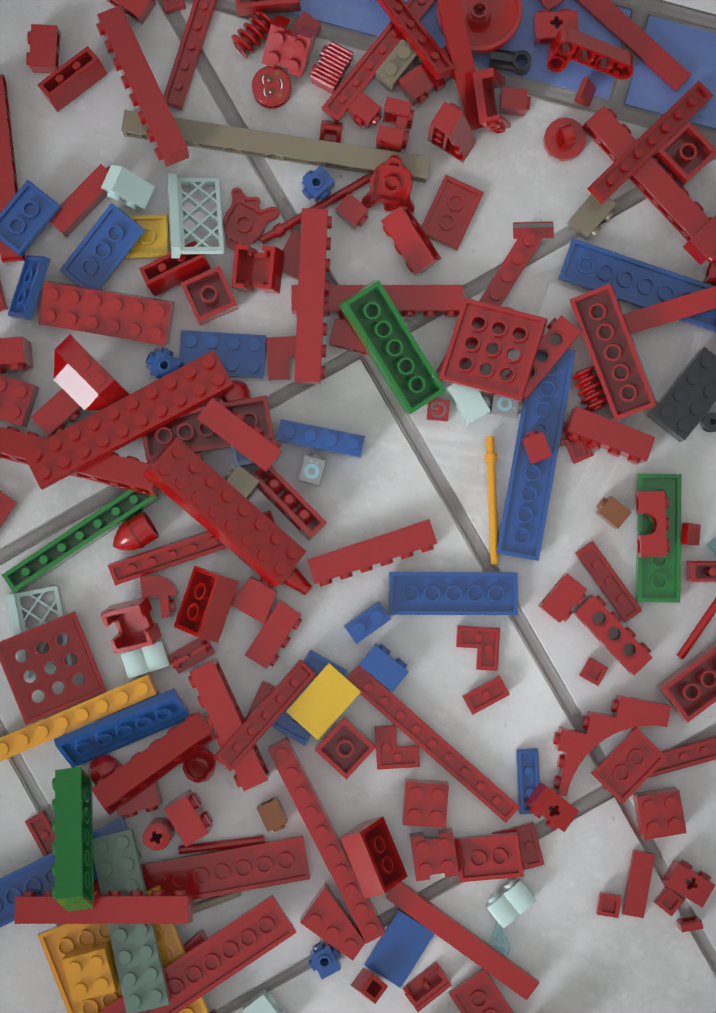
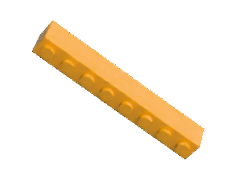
(77, 716)

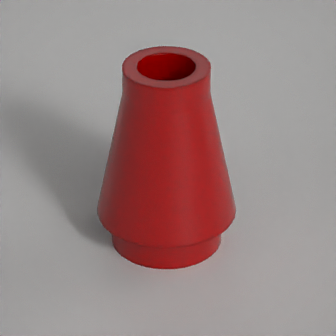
(297, 582)

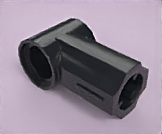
(507, 61)

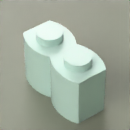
(145, 659)
(510, 902)

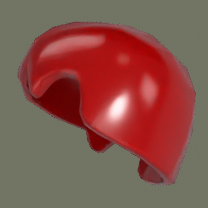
(240, 392)
(200, 766)
(102, 767)

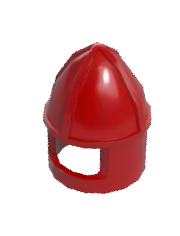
(135, 532)

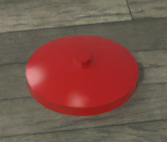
(489, 23)

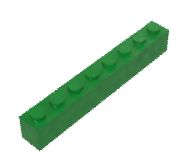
(76, 539)

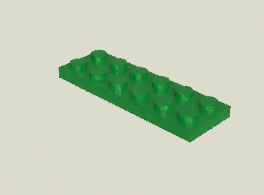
(660, 576)

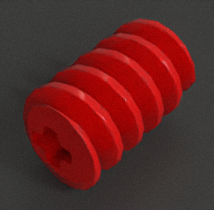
(252, 33)
(589, 389)
(158, 841)

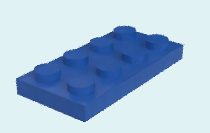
(103, 248)
(239, 353)
(285, 722)

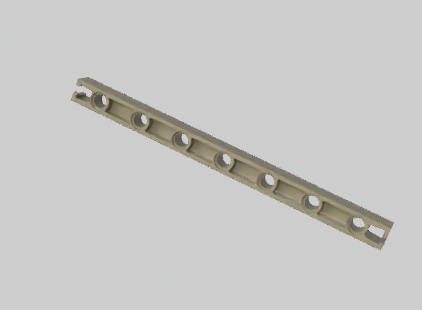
(281, 146)

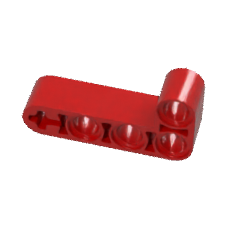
(589, 51)

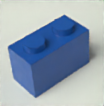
(367, 622)
(384, 667)

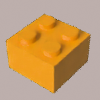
(91, 972)

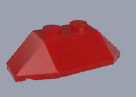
(84, 377)

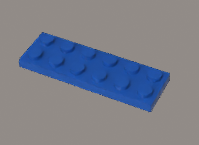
(453, 593)
(122, 728)

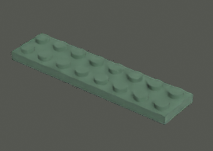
(133, 945)

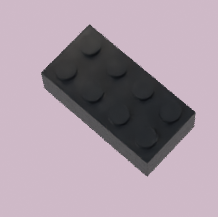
(687, 397)

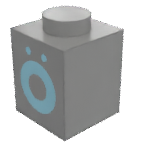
(505, 407)
(312, 469)

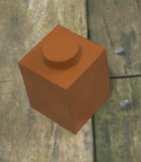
(612, 511)
(272, 814)

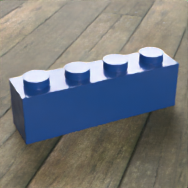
(320, 438)

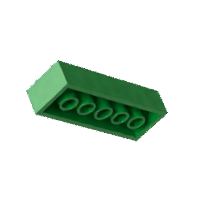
(392, 347)
(73, 839)

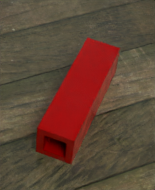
(81, 202)

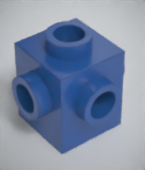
(318, 177)
(156, 357)
(324, 966)

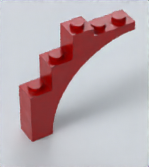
(576, 744)

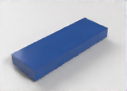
(527, 776)

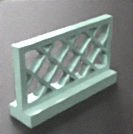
(176, 218)
(18, 625)

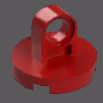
(564, 139)

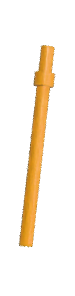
(491, 457)

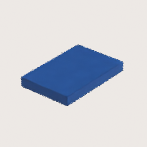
(26, 217)
(28, 287)
(399, 948)

